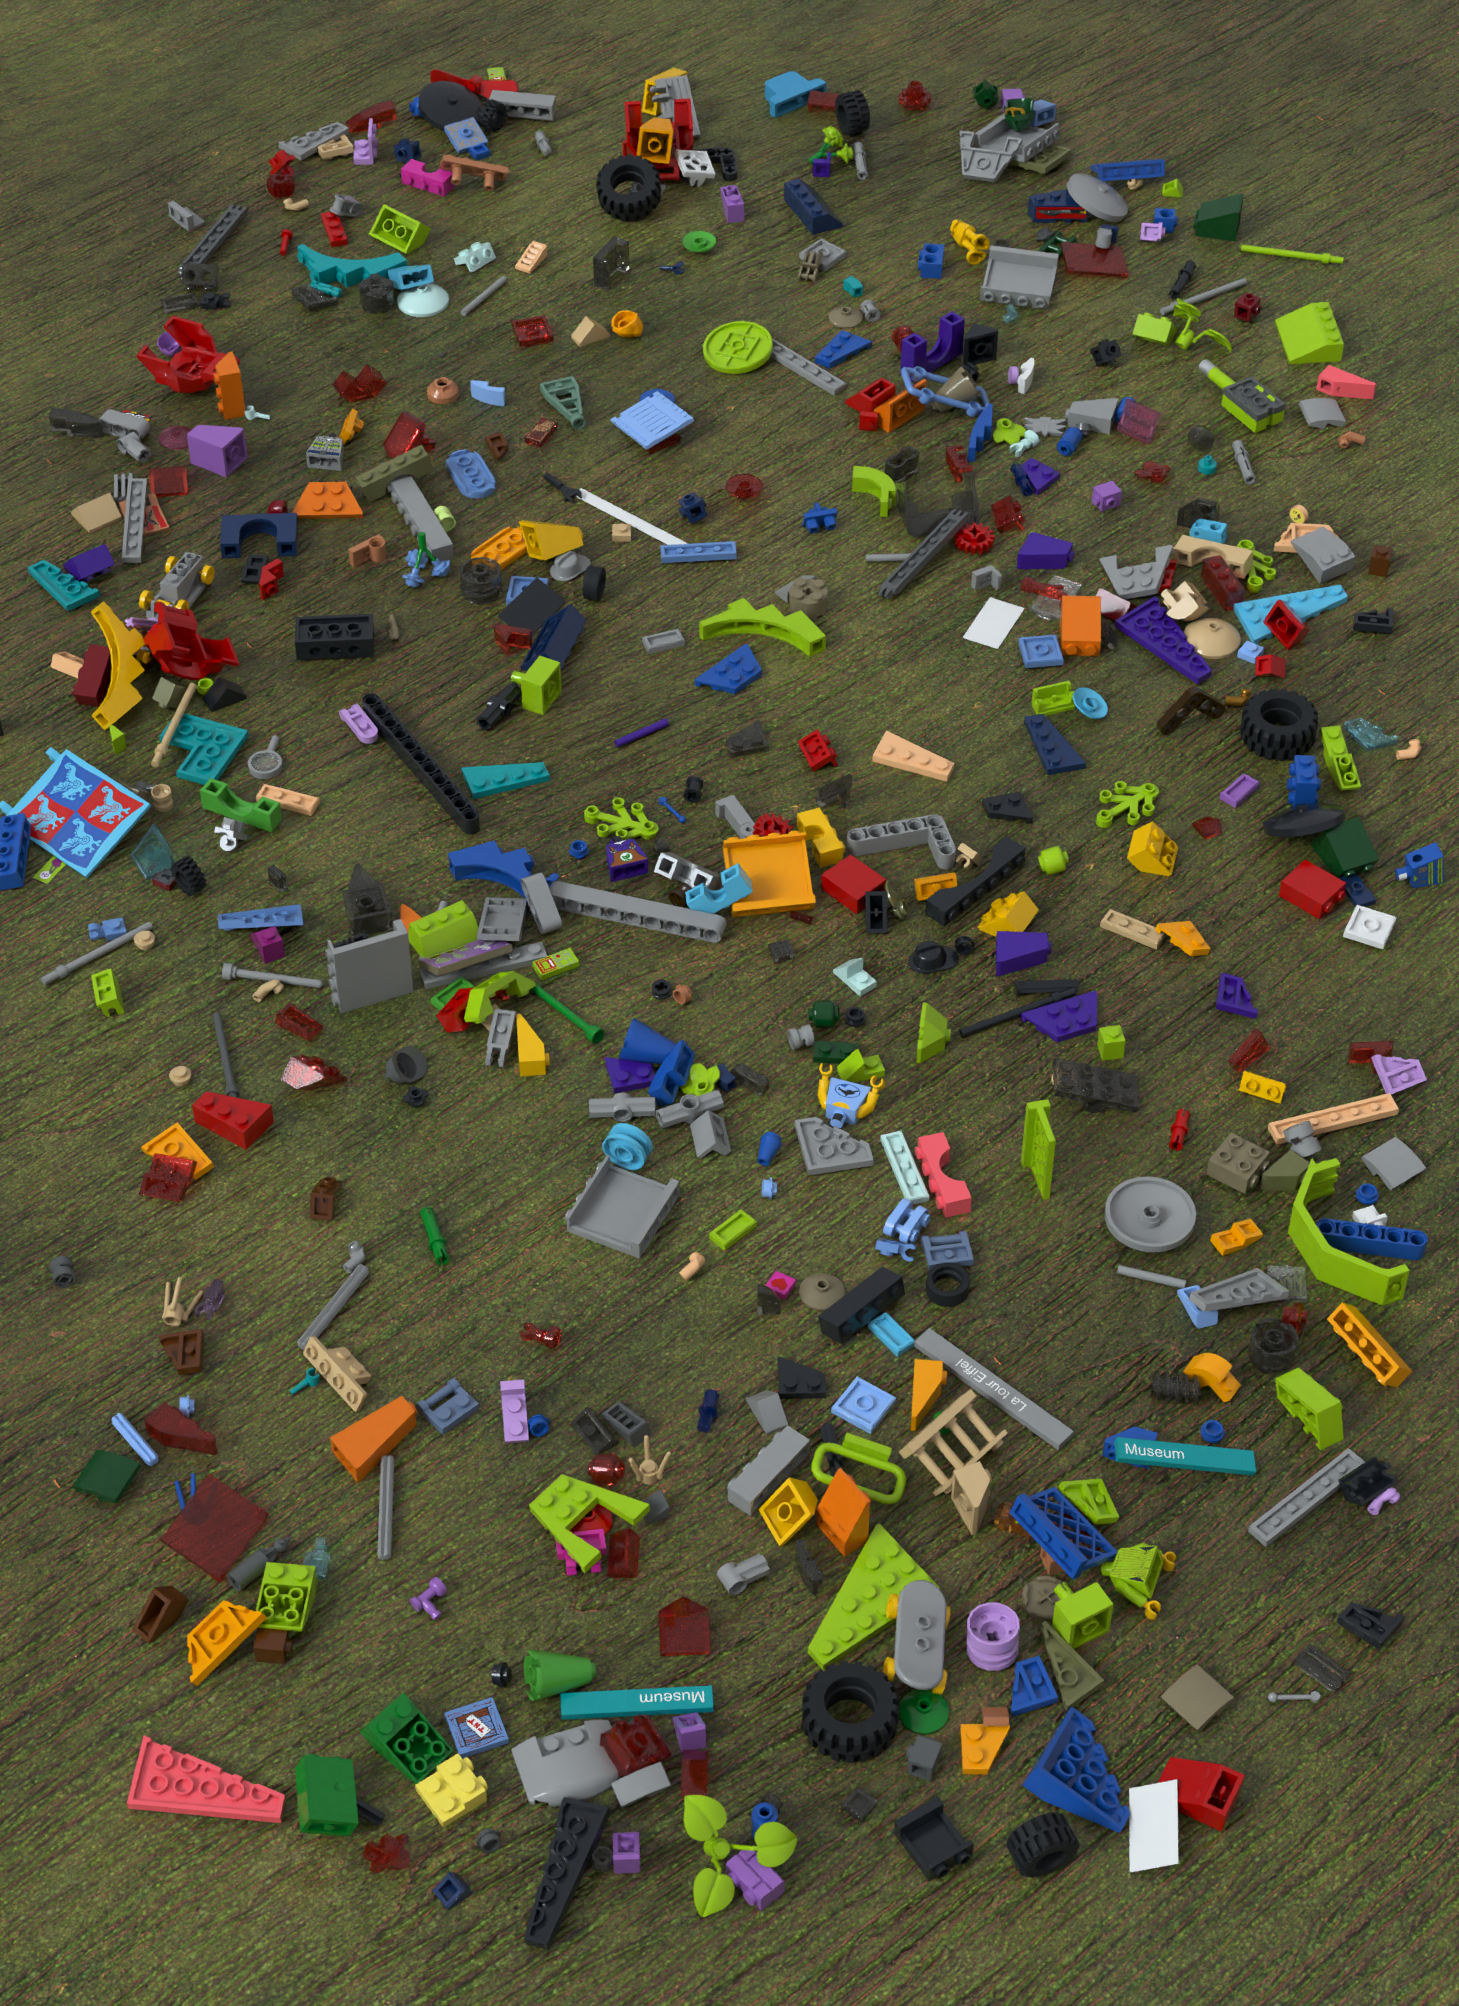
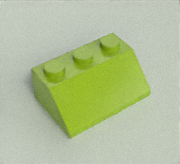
(399, 230)
(443, 930)

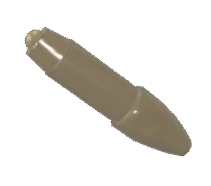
(394, 630)

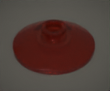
(744, 486)

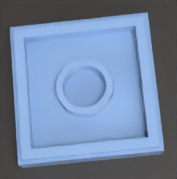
(863, 1405)

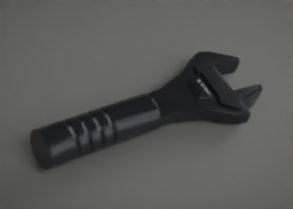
(568, 492)

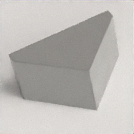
(768, 1411)

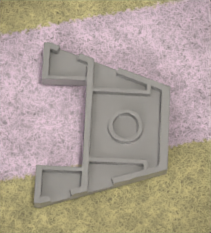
(985, 163)
(1138, 579)

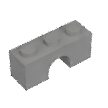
(681, 869)

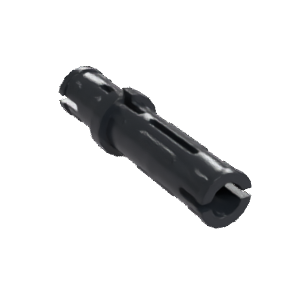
(1184, 276)

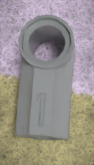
(131, 444)
(737, 1576)

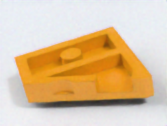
(1185, 936)

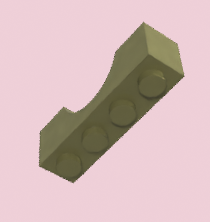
(375, 481)

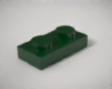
(832, 1051)

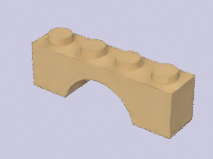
(1193, 550)

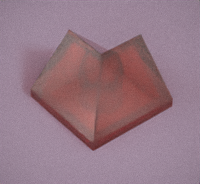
(684, 1628)

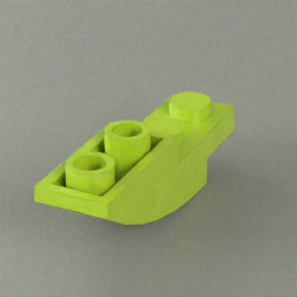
(1338, 759)

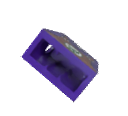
(625, 859)

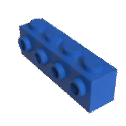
(14, 847)

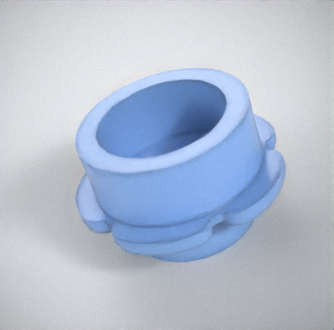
(769, 1188)
(186, 1406)

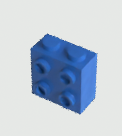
(1303, 780)

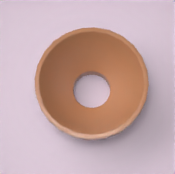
(442, 394)

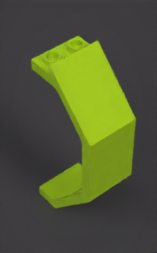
(1331, 1264)

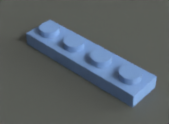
(698, 552)

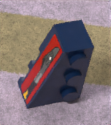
(1055, 206)

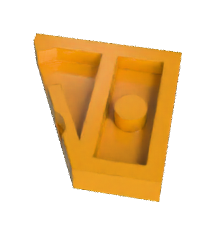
(980, 1746)

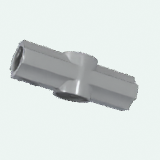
(622, 1107)
(689, 1108)

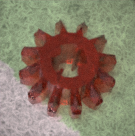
(280, 185)

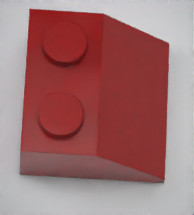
(1286, 624)

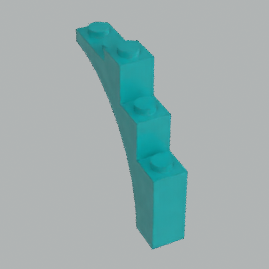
(348, 272)

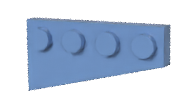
(267, 917)

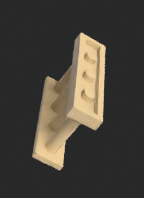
(948, 1420)

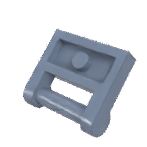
(953, 1253)
(452, 1411)

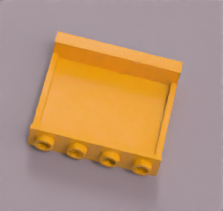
(777, 873)

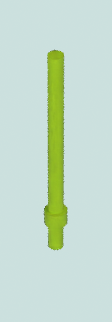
(1325, 258)

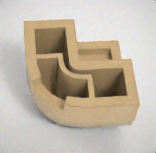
(1184, 602)

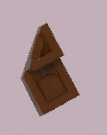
(497, 445)

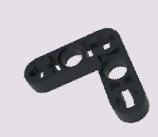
(727, 161)

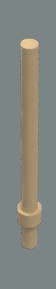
(161, 749)

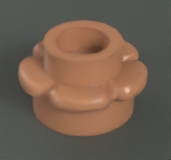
(682, 994)

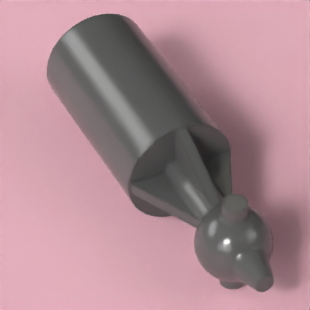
(255, 1564)

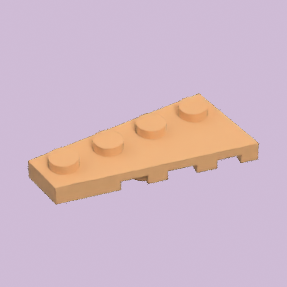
(910, 757)

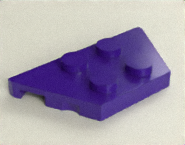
(1065, 1018)

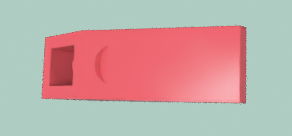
(1344, 384)

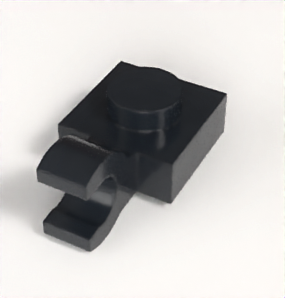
(213, 300)

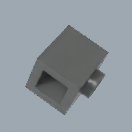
(923, 1757)

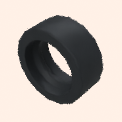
(945, 1298)

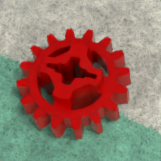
(974, 538)
(772, 824)

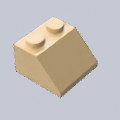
(971, 1494)

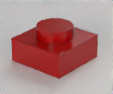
(868, 421)

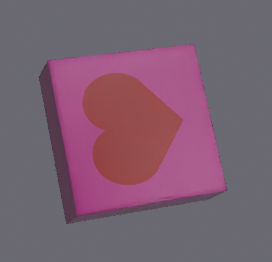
(781, 1284)

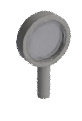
(266, 763)

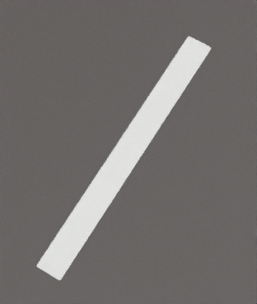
(629, 518)

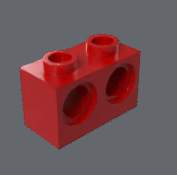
(454, 1011)

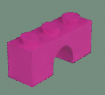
(437, 182)

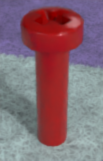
(286, 236)

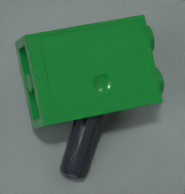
(329, 1797)

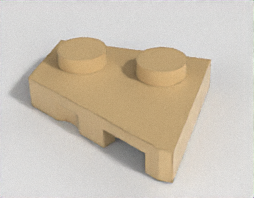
(332, 148)

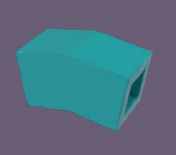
(853, 286)

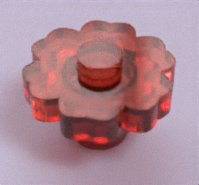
(914, 96)

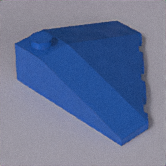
(1074, 1774)

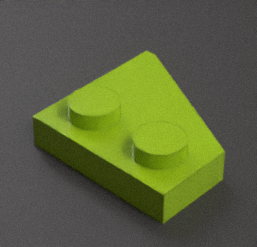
(1091, 1499)

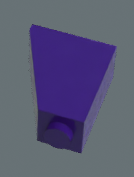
(1045, 553)
(1020, 950)

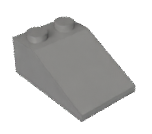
(1324, 554)

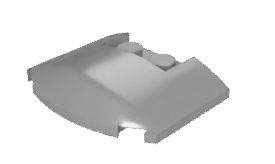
(566, 1765)

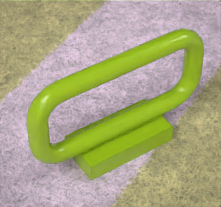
(865, 1452)

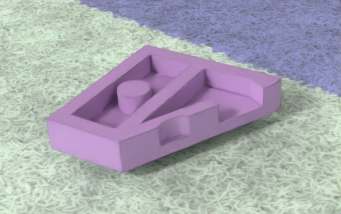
(1398, 1072)

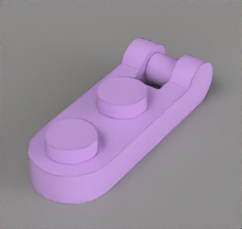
(360, 724)

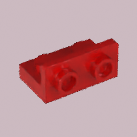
(817, 750)

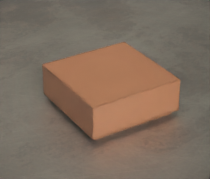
(995, 1716)

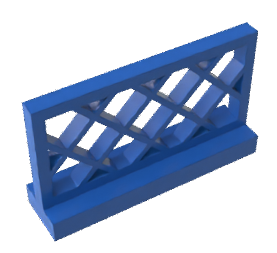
(1130, 169)
(1055, 1539)

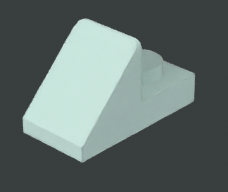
(855, 977)

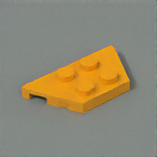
(219, 1636)

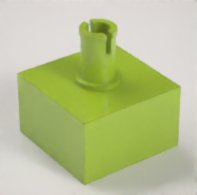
(539, 684)
(1081, 1614)

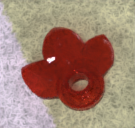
(1153, 471)

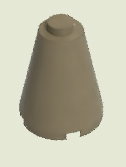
(959, 387)

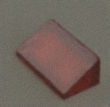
(623, 1554)

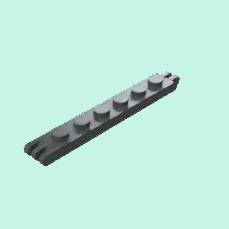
(215, 236)
(923, 553)

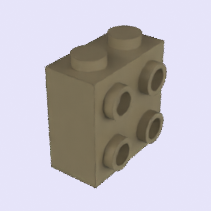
(1238, 1163)

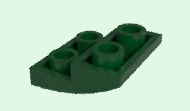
(107, 1476)

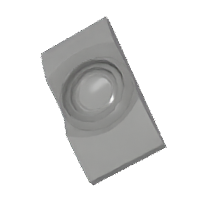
(502, 919)

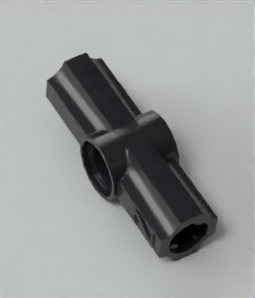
(499, 706)

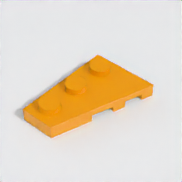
(179, 1144)

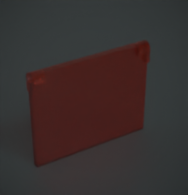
(1094, 260)
(214, 1527)

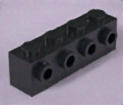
(861, 1305)

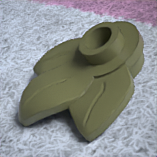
(897, 901)

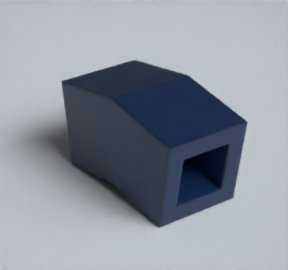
(727, 1080)

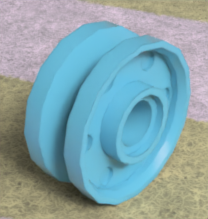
(627, 1146)

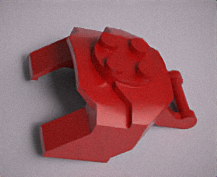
(681, 139)
(190, 368)
(183, 649)

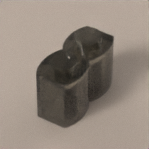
(902, 464)

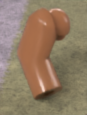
(1350, 437)

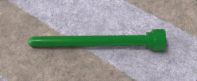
(593, 1032)

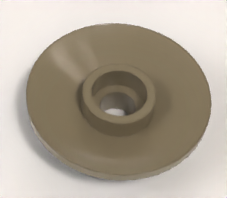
(845, 317)
(821, 1298)

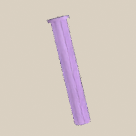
(140, 623)

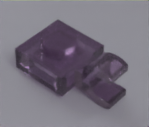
(214, 1296)

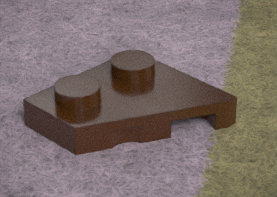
(184, 1350)

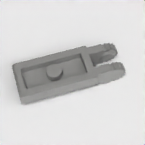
(500, 1035)

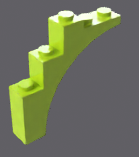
(767, 621)

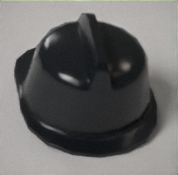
(932, 957)

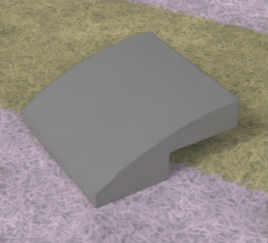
(1321, 412)
(1393, 1163)

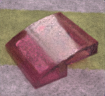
(1138, 421)

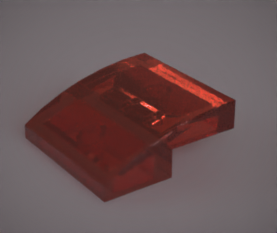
(168, 1177)

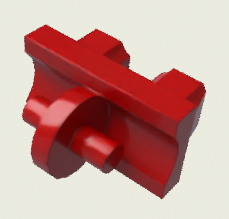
(281, 163)

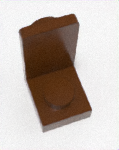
(323, 1198)

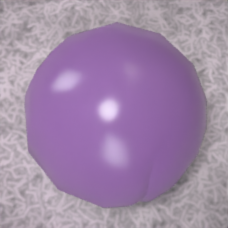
(168, 345)

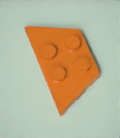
(327, 501)

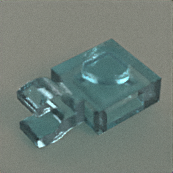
(319, 1558)

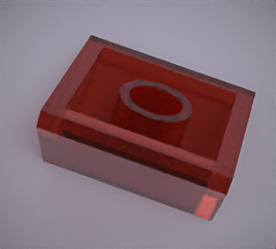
(169, 481)

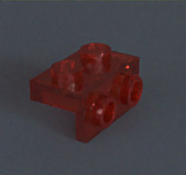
(1007, 514)

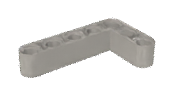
(905, 833)

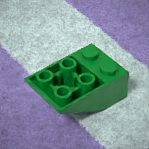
(406, 1739)

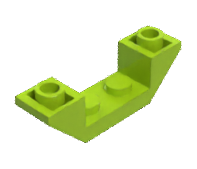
(479, 1004)

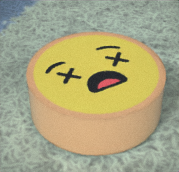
(1299, 514)

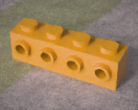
(1369, 1345)

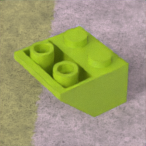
(1154, 329)

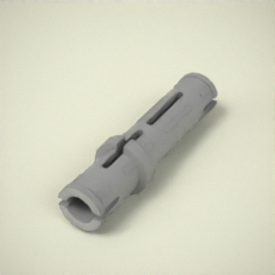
(860, 156)
(1242, 457)

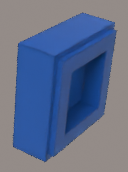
(479, 151)

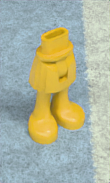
(966, 238)

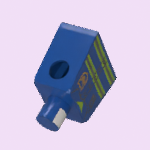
(1423, 867)

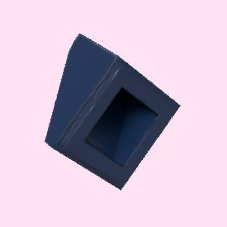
(452, 1890)

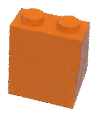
(1080, 625)

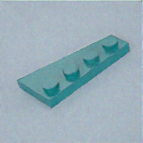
(62, 586)
(501, 778)

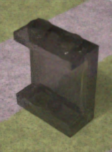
(608, 260)

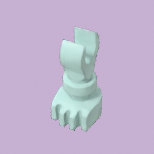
(1030, 440)

